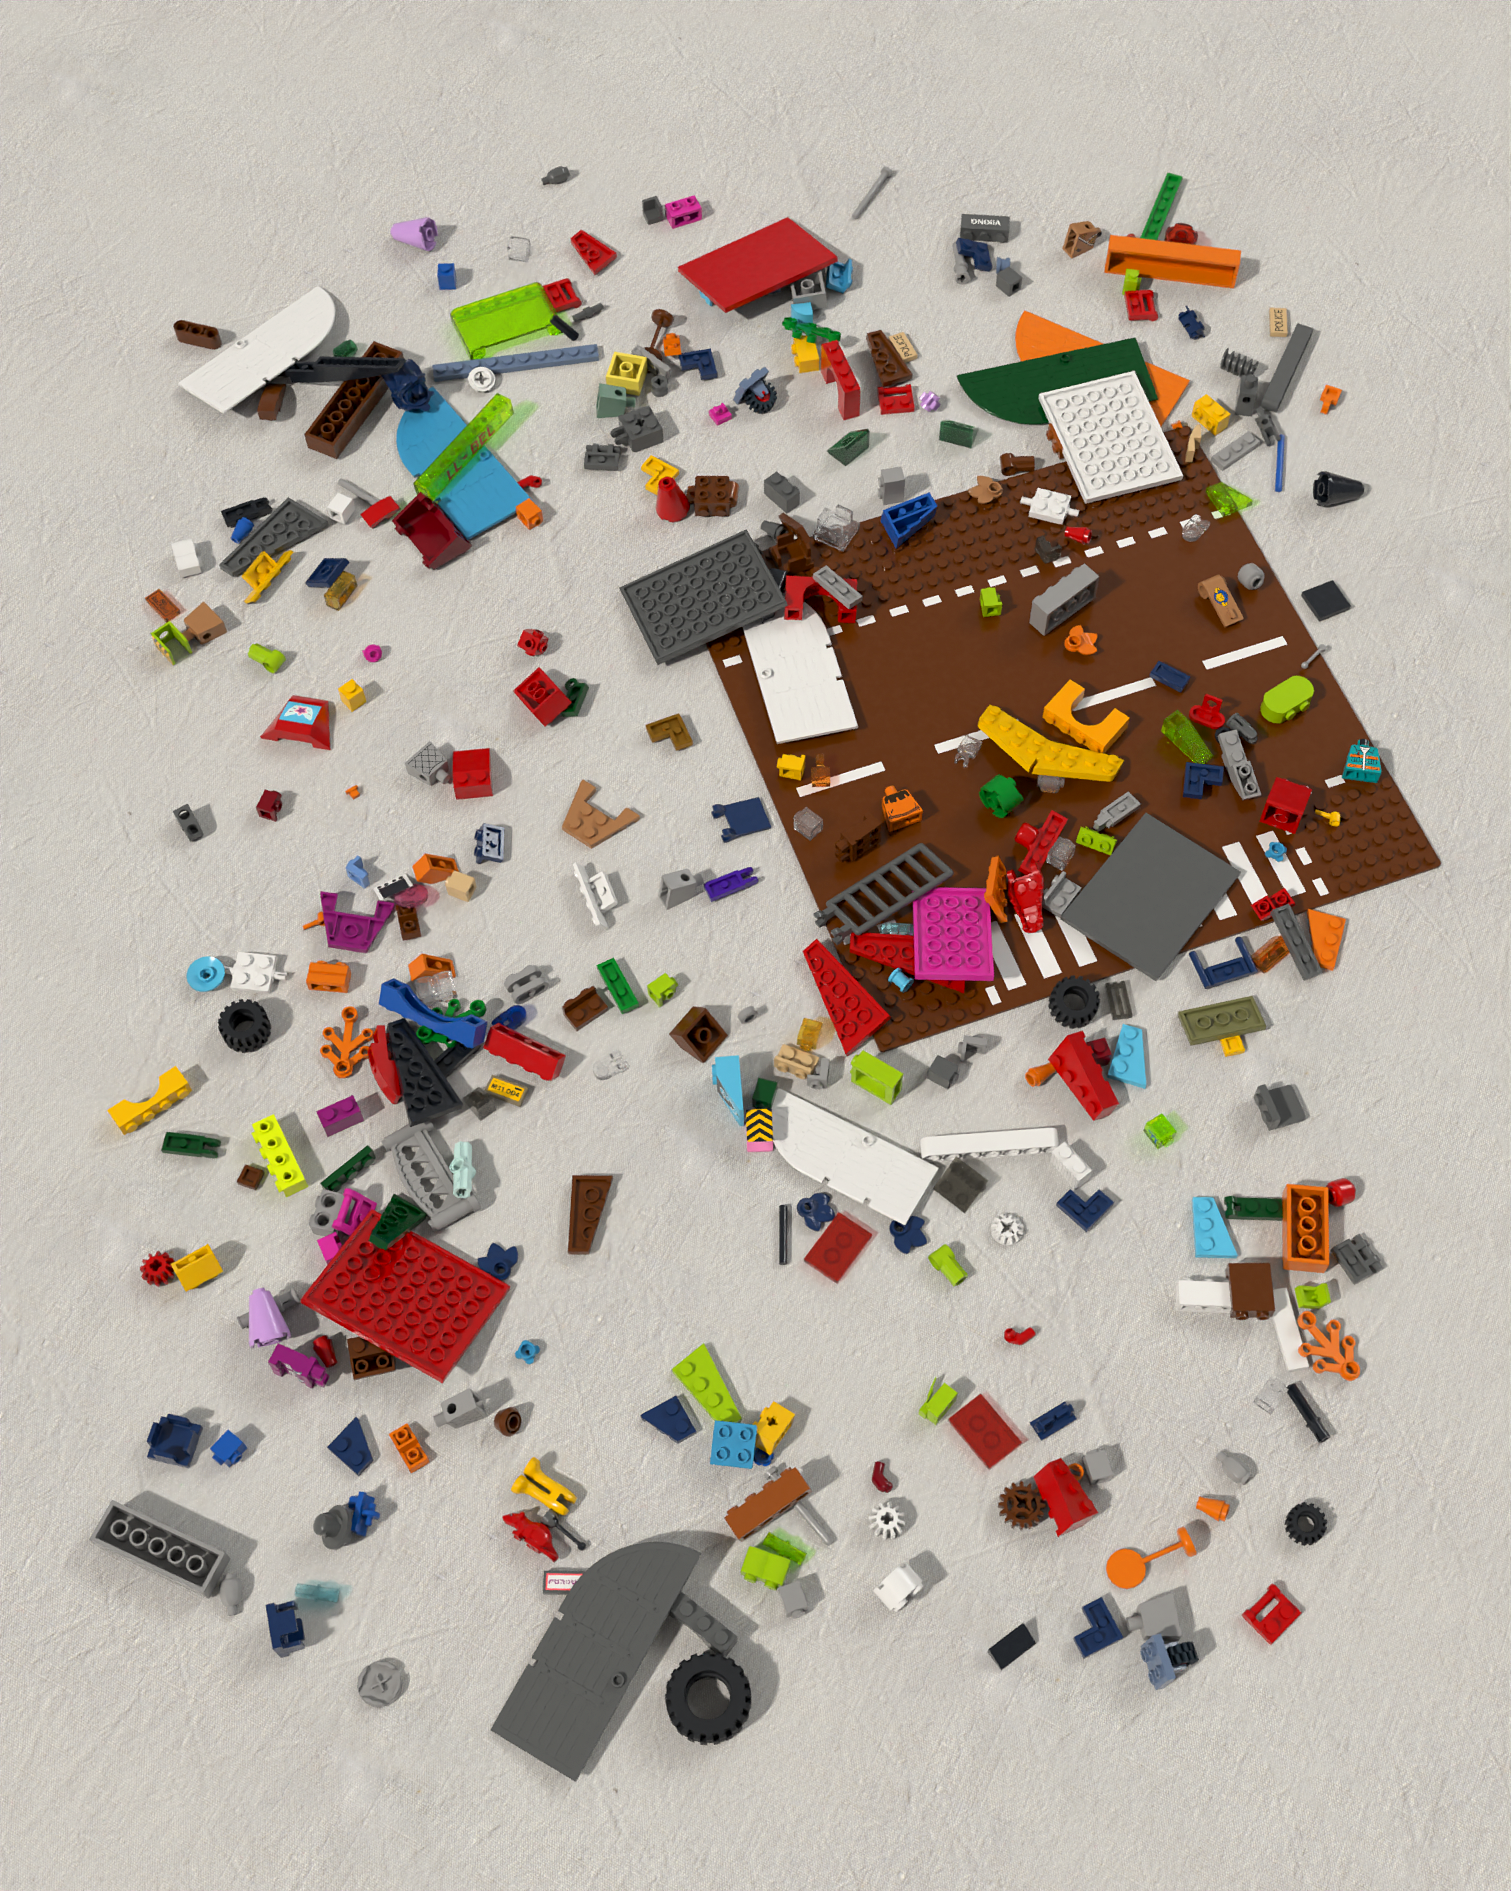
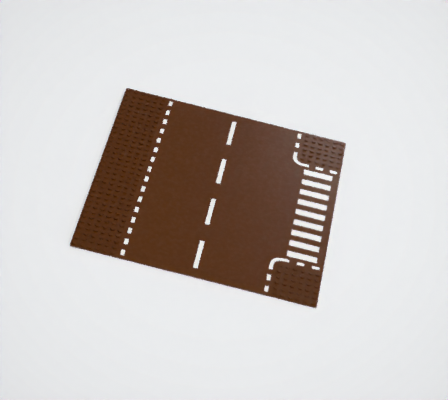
(930, 665)

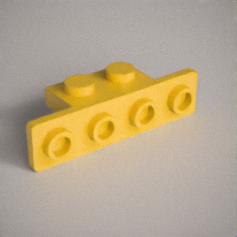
(262, 571)

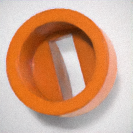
(1078, 1468)

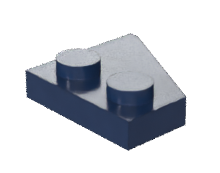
(352, 1447)

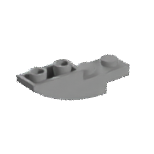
(1237, 766)

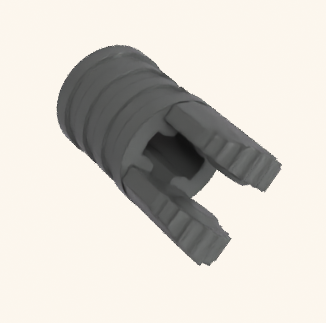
(1243, 728)

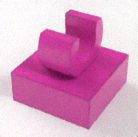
(720, 414)

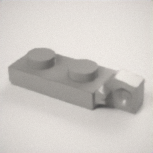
(654, 365)
(1116, 811)

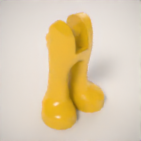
(534, 1472)

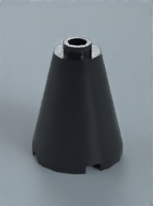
(1335, 489)

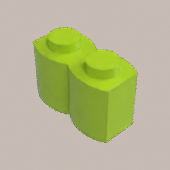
(765, 1568)

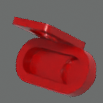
(1208, 715)

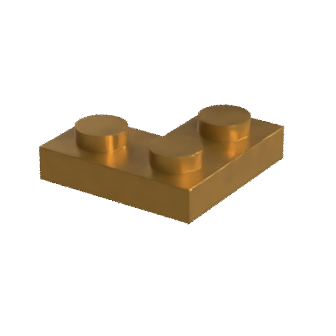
(670, 727)

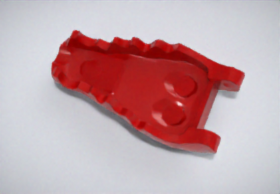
(1027, 896)

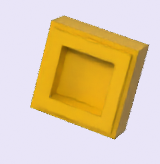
(1232, 1046)

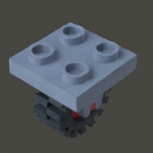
(756, 392)
(1166, 1659)

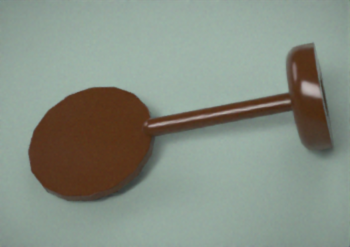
(662, 319)

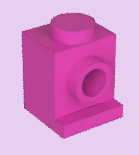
(329, 1246)

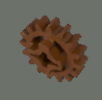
(1027, 1512)

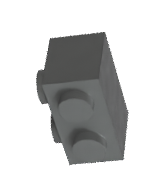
(782, 492)

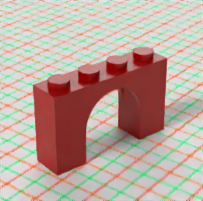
(837, 369)
(800, 588)

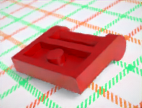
(557, 296)
(1135, 305)
(895, 404)
(1277, 1619)

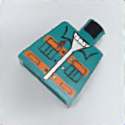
(1362, 763)

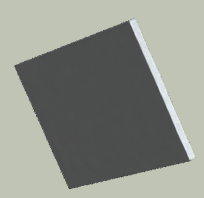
(702, 597)
(1150, 896)

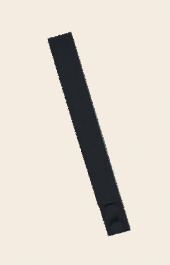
(341, 369)

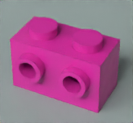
(683, 211)

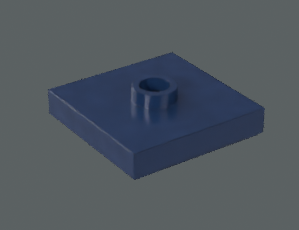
(327, 572)

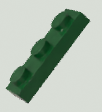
(349, 1170)

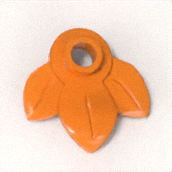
(1083, 642)

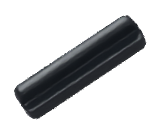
(564, 328)

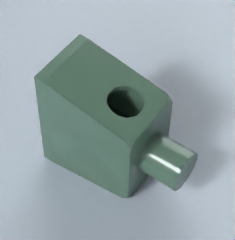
(612, 401)

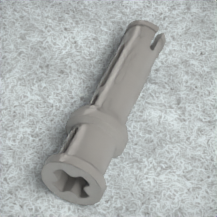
(960, 267)
(282, 1301)

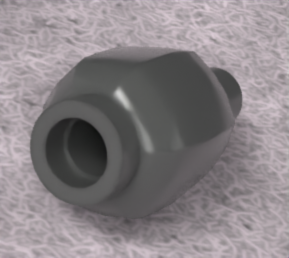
(556, 175)

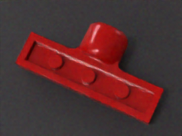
(1039, 840)

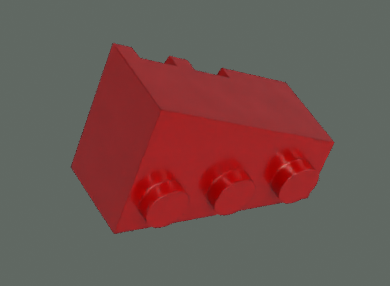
(1064, 1496)

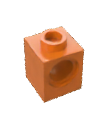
(529, 514)

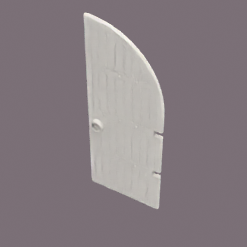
(849, 1158)

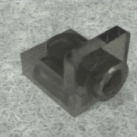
(1045, 550)

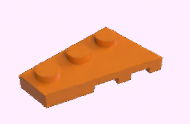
(995, 885)

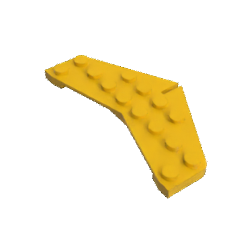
(1050, 757)

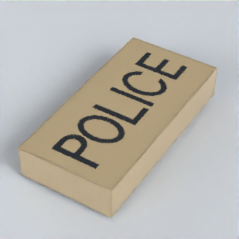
(1278, 322)
(903, 347)

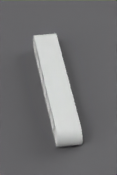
(989, 1144)

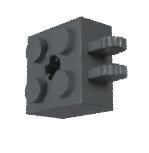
(638, 429)

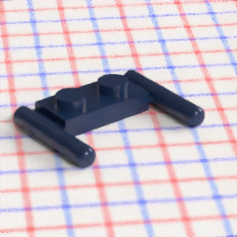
(1225, 971)

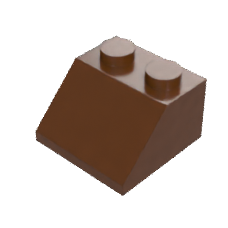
(698, 1033)

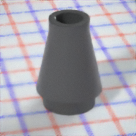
(773, 529)

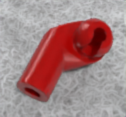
(531, 481)
(1018, 1338)

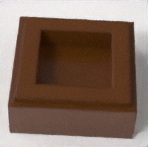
(250, 1177)

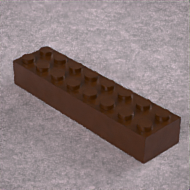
(348, 408)

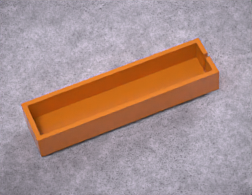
(1173, 261)

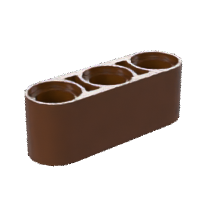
(197, 334)

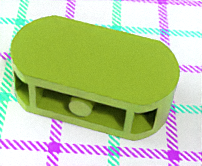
(1287, 699)

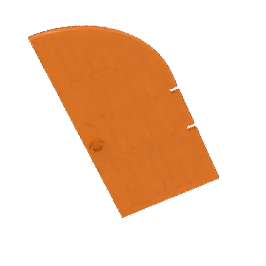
(1040, 338)

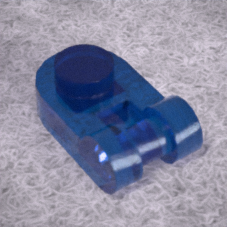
(515, 1015)

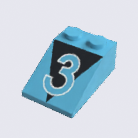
(728, 1081)

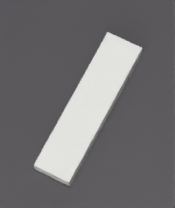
(1287, 1331)

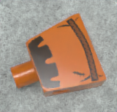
(900, 809)

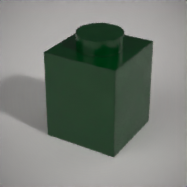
(764, 1094)

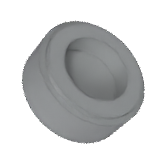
(747, 1015)

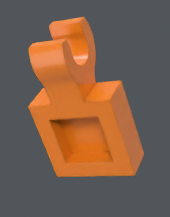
(1329, 396)

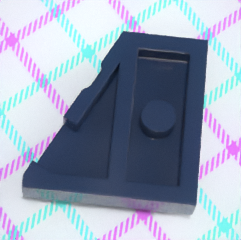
(670, 1420)

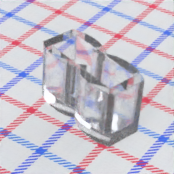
(436, 988)

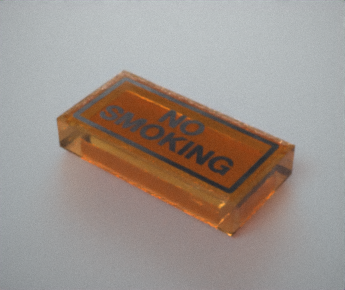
(162, 605)

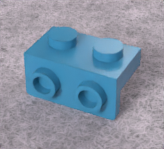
(839, 276)

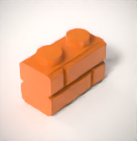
(328, 977)

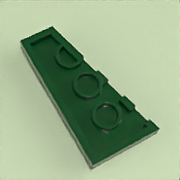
(396, 1222)

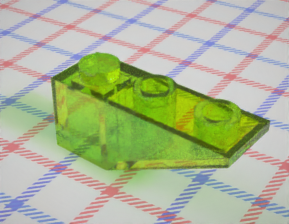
(1186, 737)

